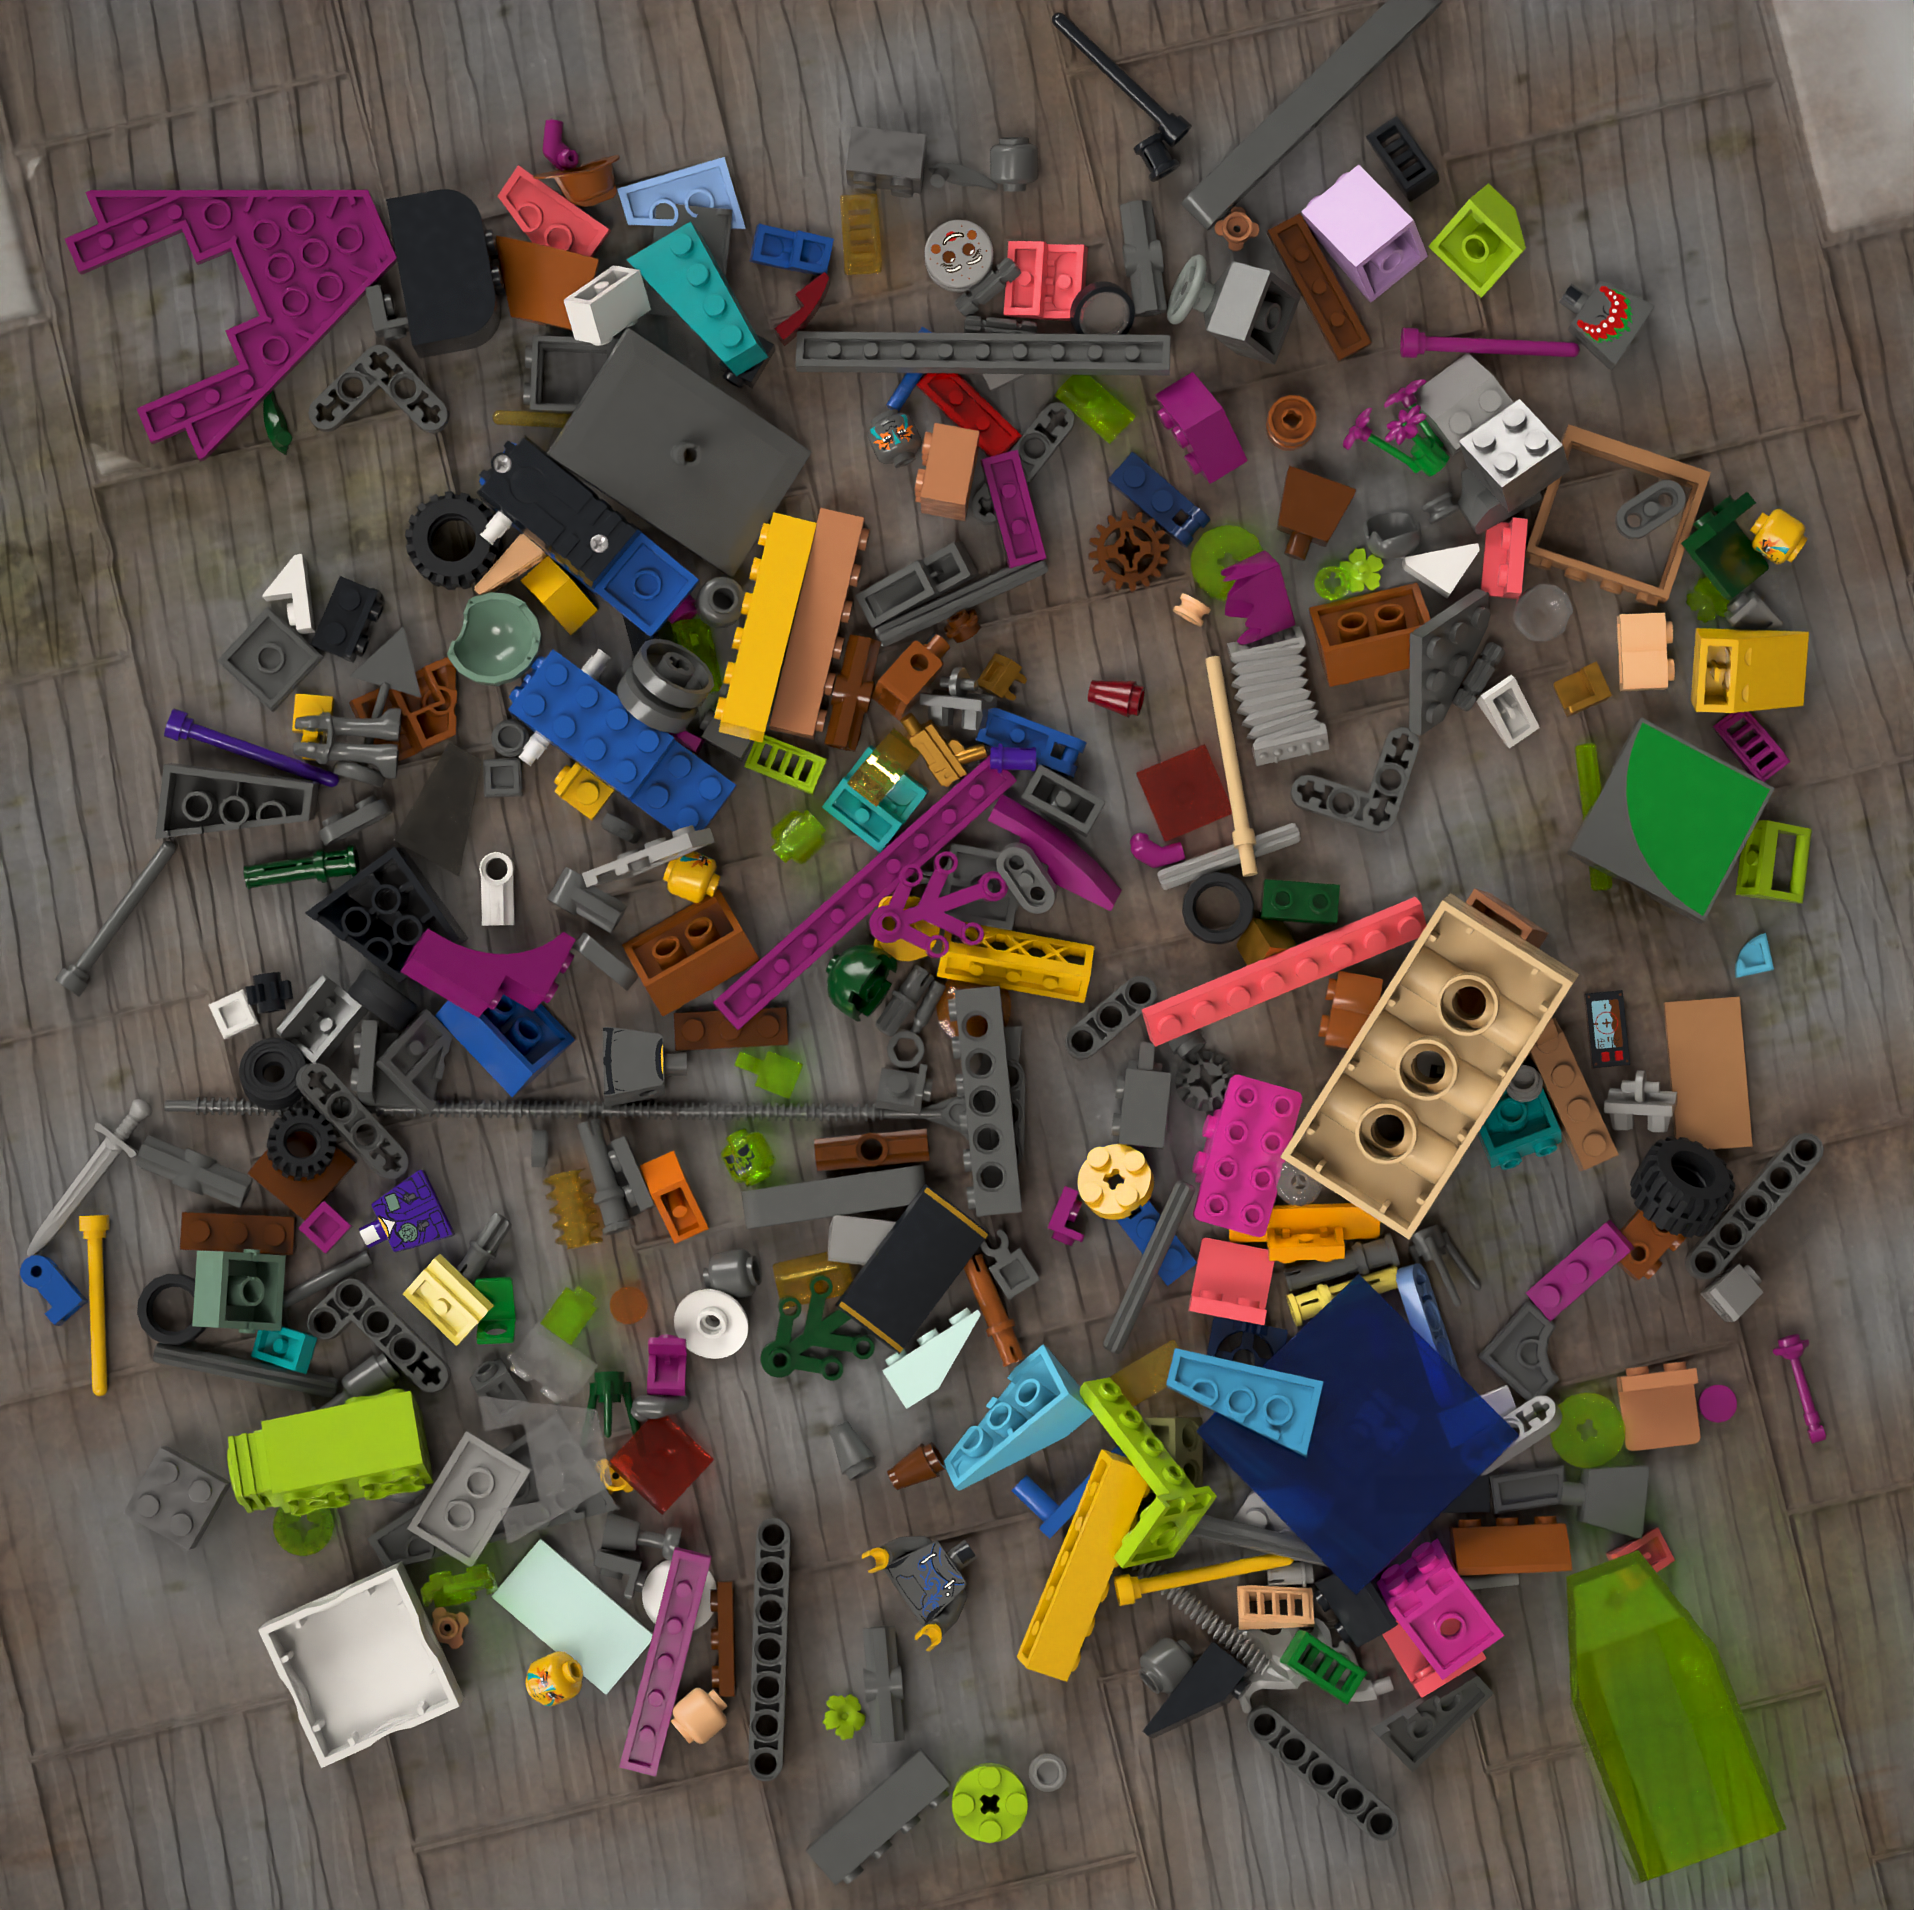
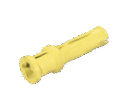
(1312, 1302)

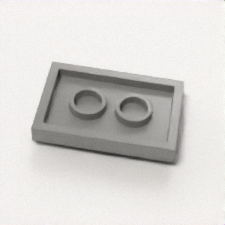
(468, 1499)

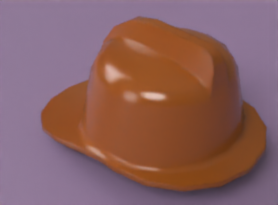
(587, 183)

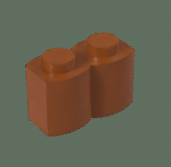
(1351, 1004)

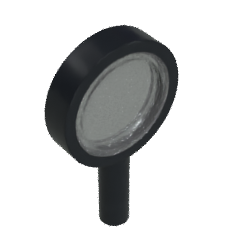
(1102, 310)

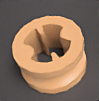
(1192, 610)

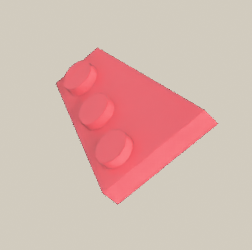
(549, 216)

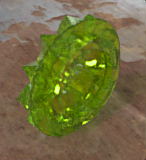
(291, 1539)

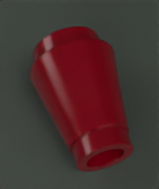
(1118, 696)

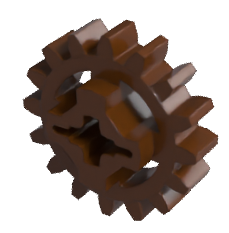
(1146, 550)

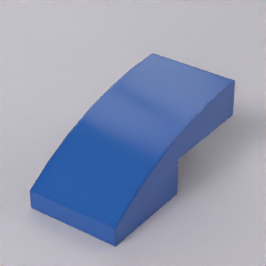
(791, 250)

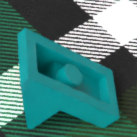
(285, 1348)

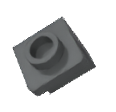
(1751, 613)

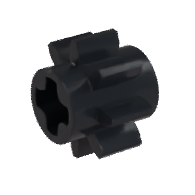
(269, 992)

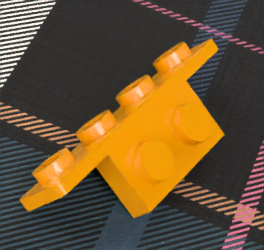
(1312, 1231)

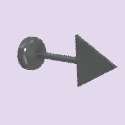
(391, 669)

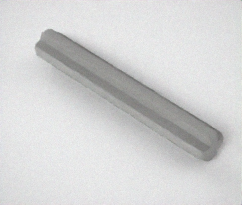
(1226, 857)

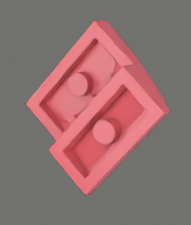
(1047, 280)

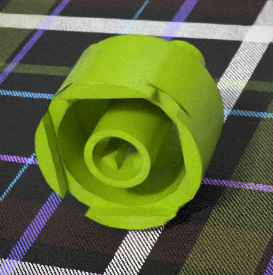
(989, 1825)

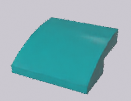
(872, 823)

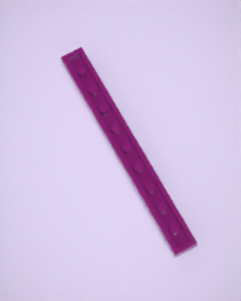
(862, 893)

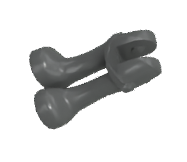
(381, 755)

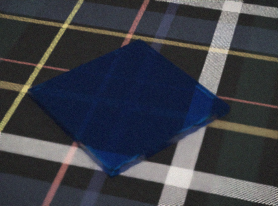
(1388, 1441)

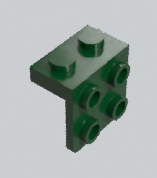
(1724, 549)

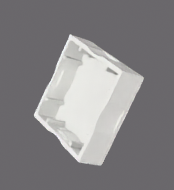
(361, 1664)

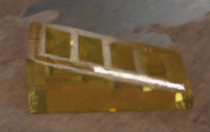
(860, 257)

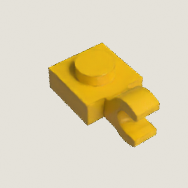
(307, 706)

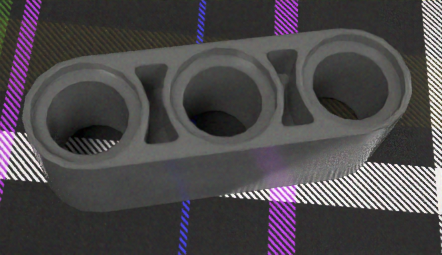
(1122, 1002)

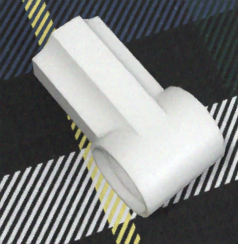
(497, 895)

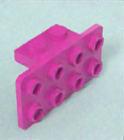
(1244, 1155)

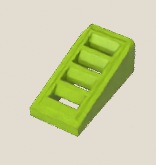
(813, 778)

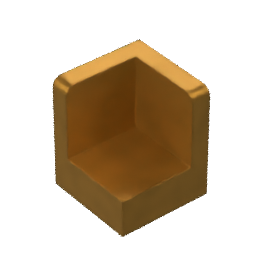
(1582, 689)
(1264, 939)

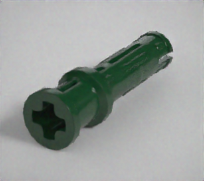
(320, 866)

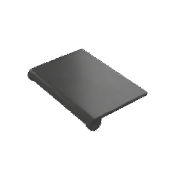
(714, 227)

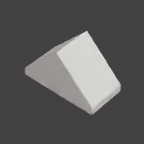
(1441, 568)
(1508, 711)

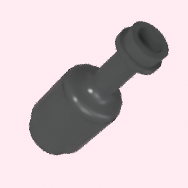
(368, 1379)

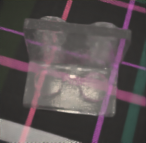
(553, 1364)

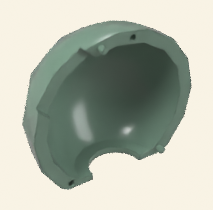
(496, 640)

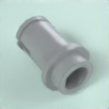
(1293, 1574)

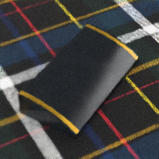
(912, 1269)

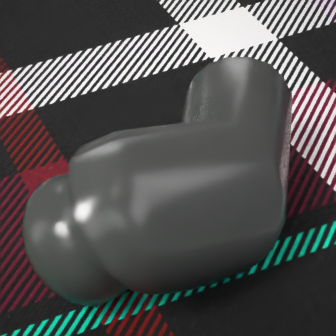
(657, 1406)

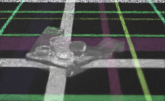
(564, 1456)

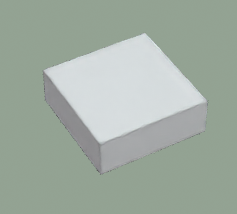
(233, 1014)

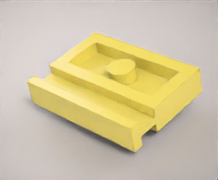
(448, 1299)

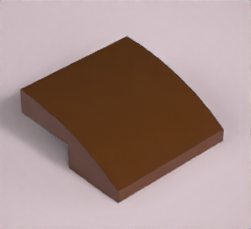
(306, 1194)

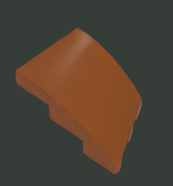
(541, 278)
(424, 719)

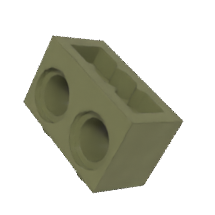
(1182, 1443)

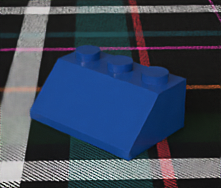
(509, 1040)

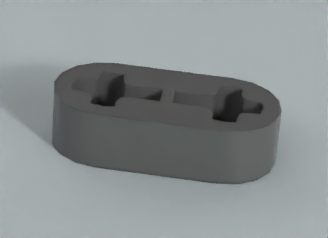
(605, 961)

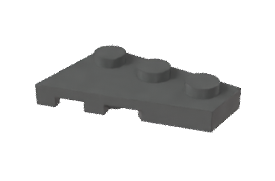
(1430, 1720)

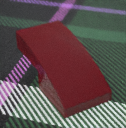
(810, 300)

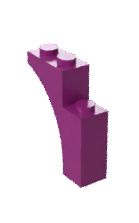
(480, 979)

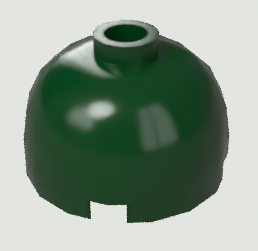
(859, 979)

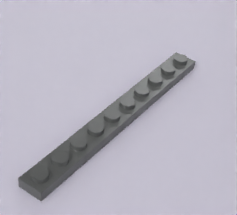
(983, 353)

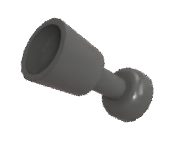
(625, 1535)

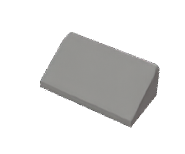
(855, 1238)

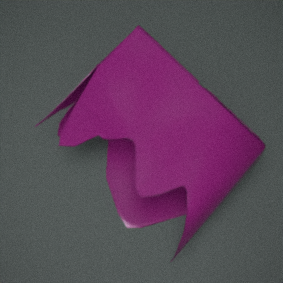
(1258, 596)

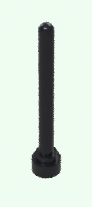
(1171, 126)

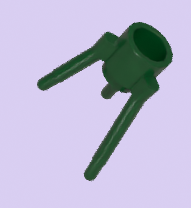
(608, 1389)

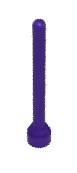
(182, 727)

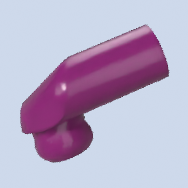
(555, 150)
(1153, 854)

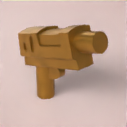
(942, 757)

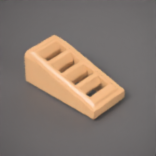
(515, 561)
(1269, 1621)

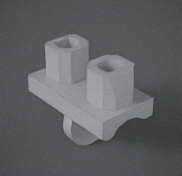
(1640, 1098)

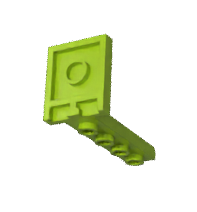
(1178, 1503)

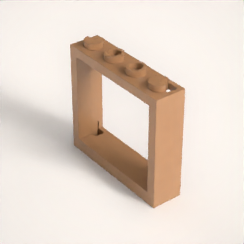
(1639, 460)

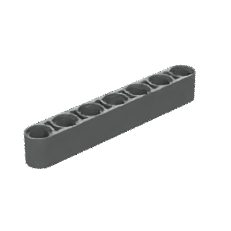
(762, 1666)

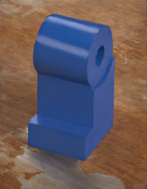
(54, 1286)

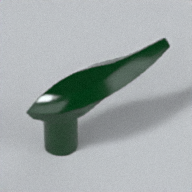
(276, 424)

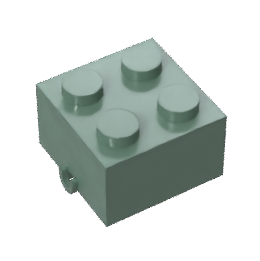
(239, 1290)

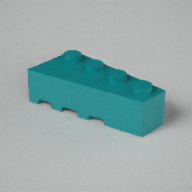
(696, 289)

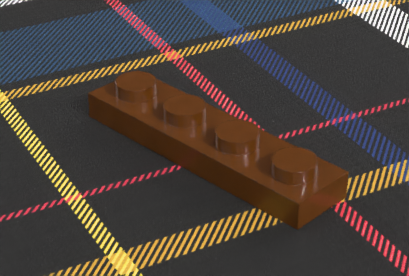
(1319, 287)

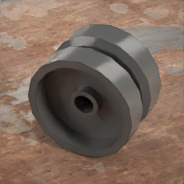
(665, 686)

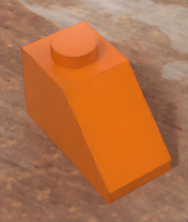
(673, 1197)

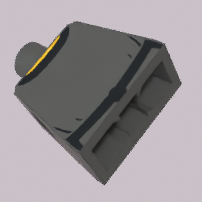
(637, 1065)

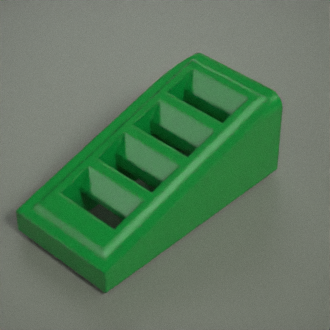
(1294, 1652)

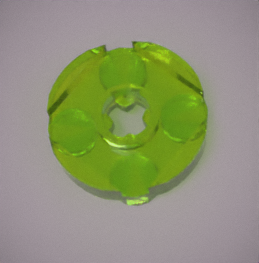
(1212, 547)
(1606, 1421)
(460, 1588)

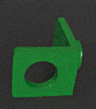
(502, 1315)

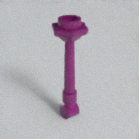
(1791, 1348)

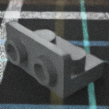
(629, 1177)

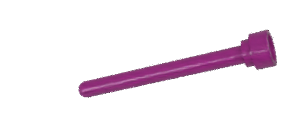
(1417, 342)

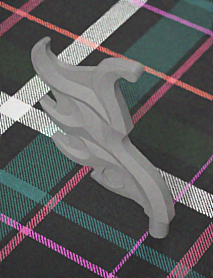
(1281, 1677)

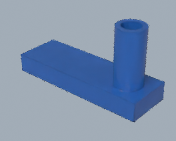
(1045, 1507)

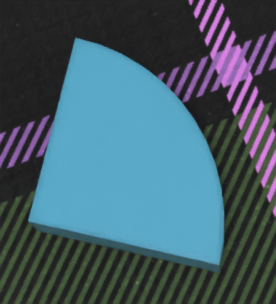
(1754, 957)

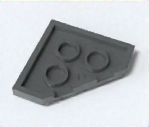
(1441, 658)

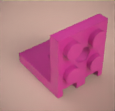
(1427, 1593)

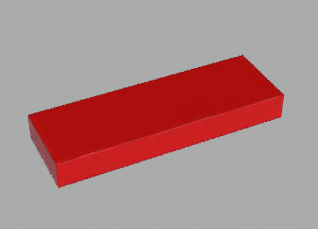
(970, 411)

